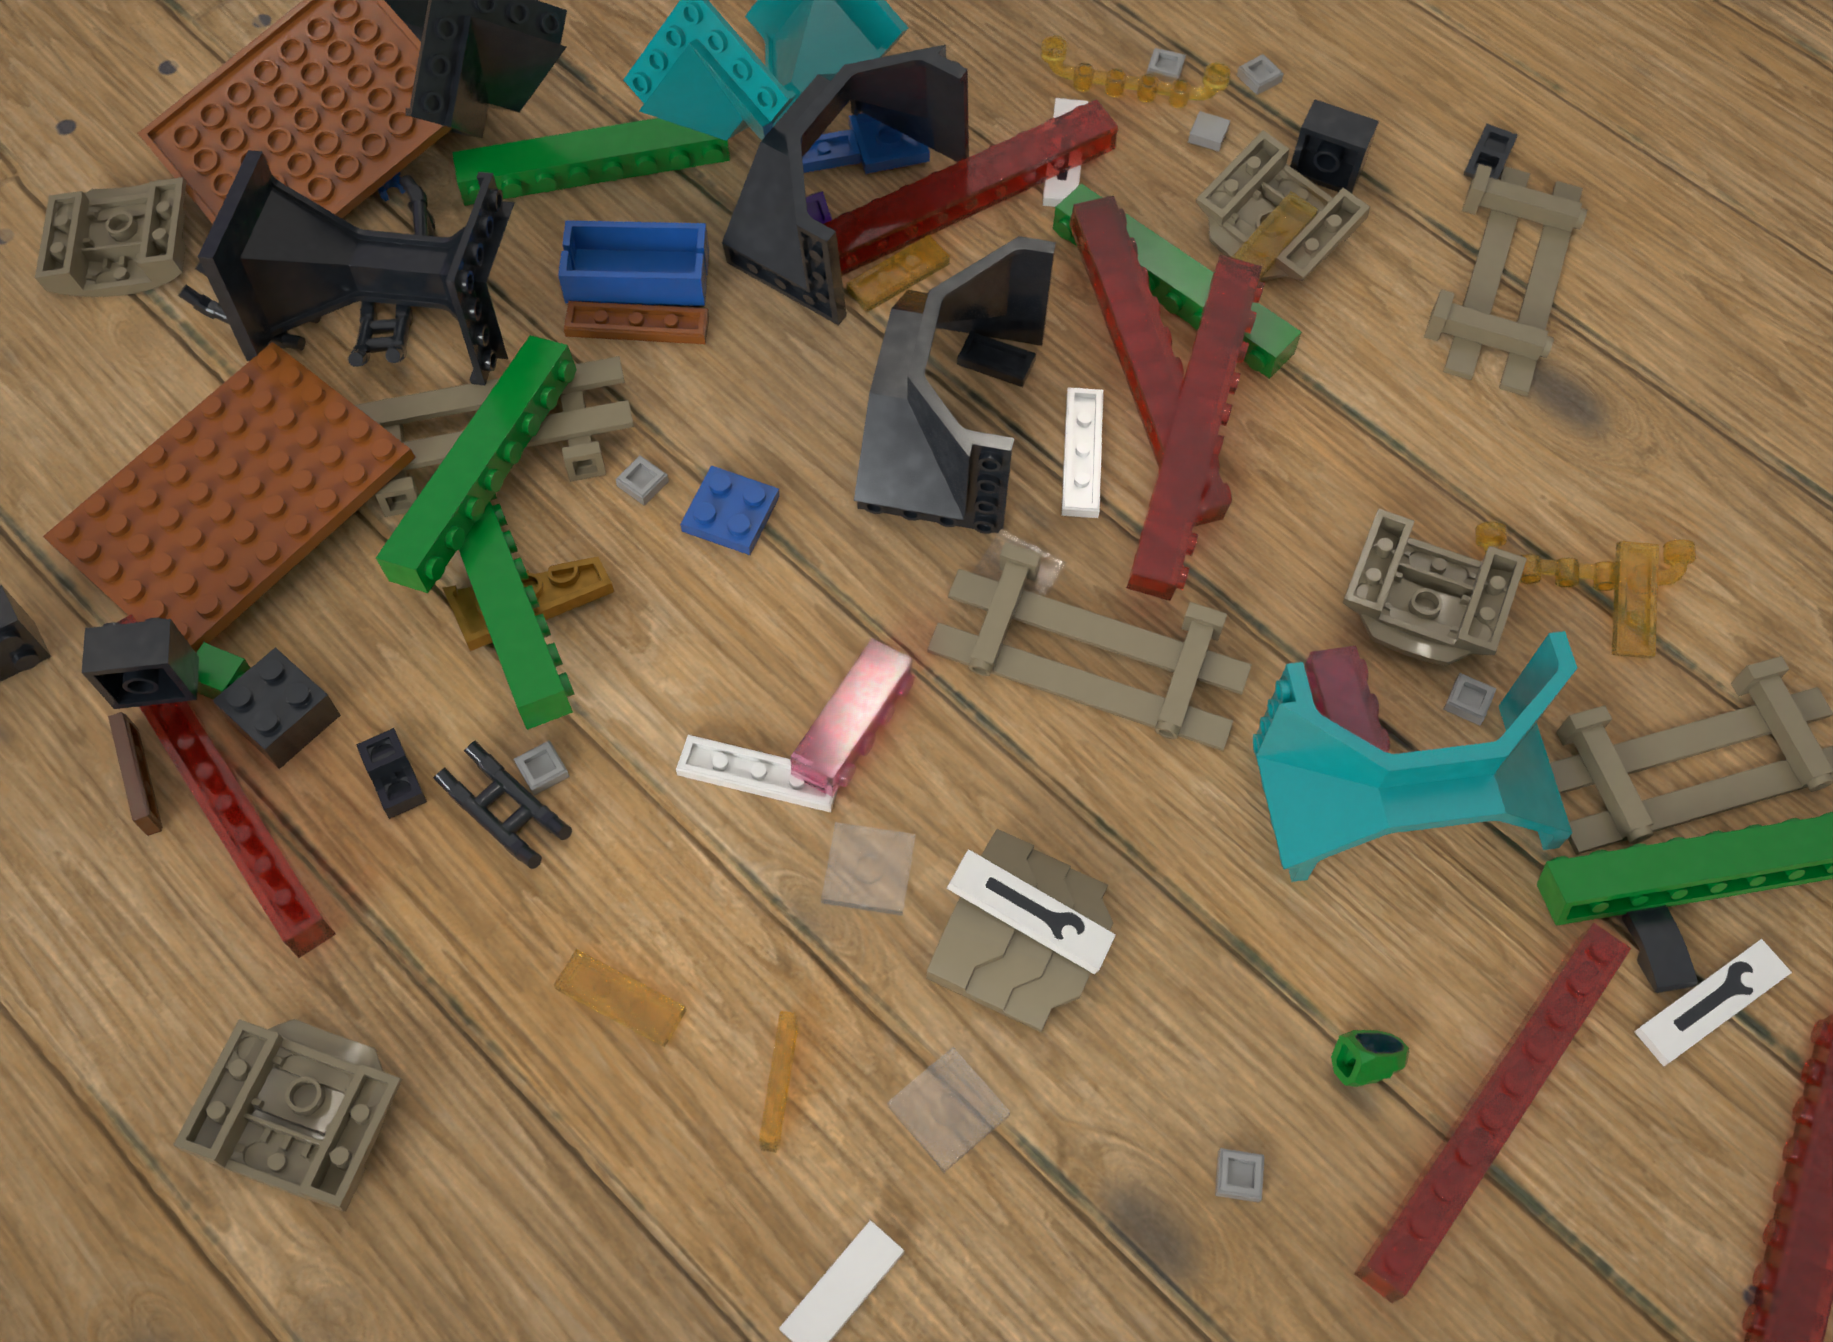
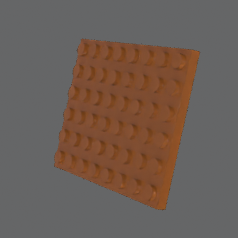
(315, 95)
(230, 497)

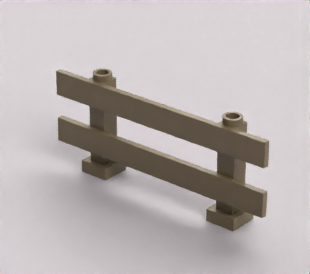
(1473, 321)
(575, 424)
(1187, 659)
(1611, 764)

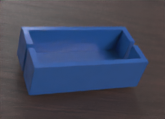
(634, 262)

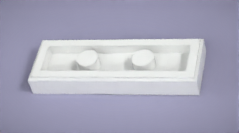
(843, 1287)

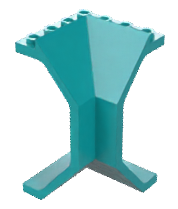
(713, 82)
(1341, 791)

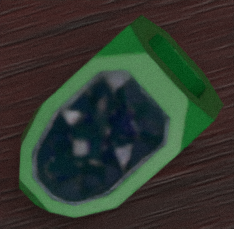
(1368, 1057)

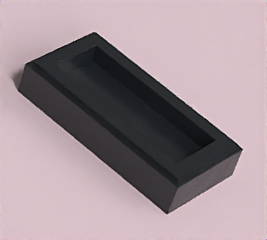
(996, 359)

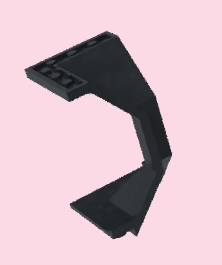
(479, 57)
(770, 226)
(292, 261)
(912, 448)

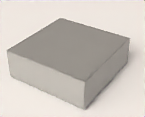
(1166, 65)
(1260, 74)
(1209, 131)
(642, 480)
(1469, 699)
(541, 767)
(1239, 1175)

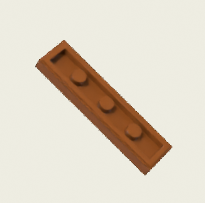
(636, 322)

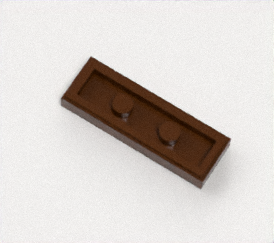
(135, 774)

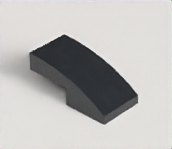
(1491, 151)
(391, 773)
(1662, 949)

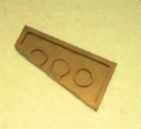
(557, 591)

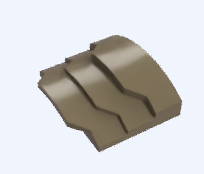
(1255, 186)
(113, 240)
(1428, 597)
(1003, 965)
(292, 1110)

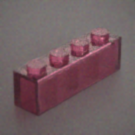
(1343, 695)
(852, 717)

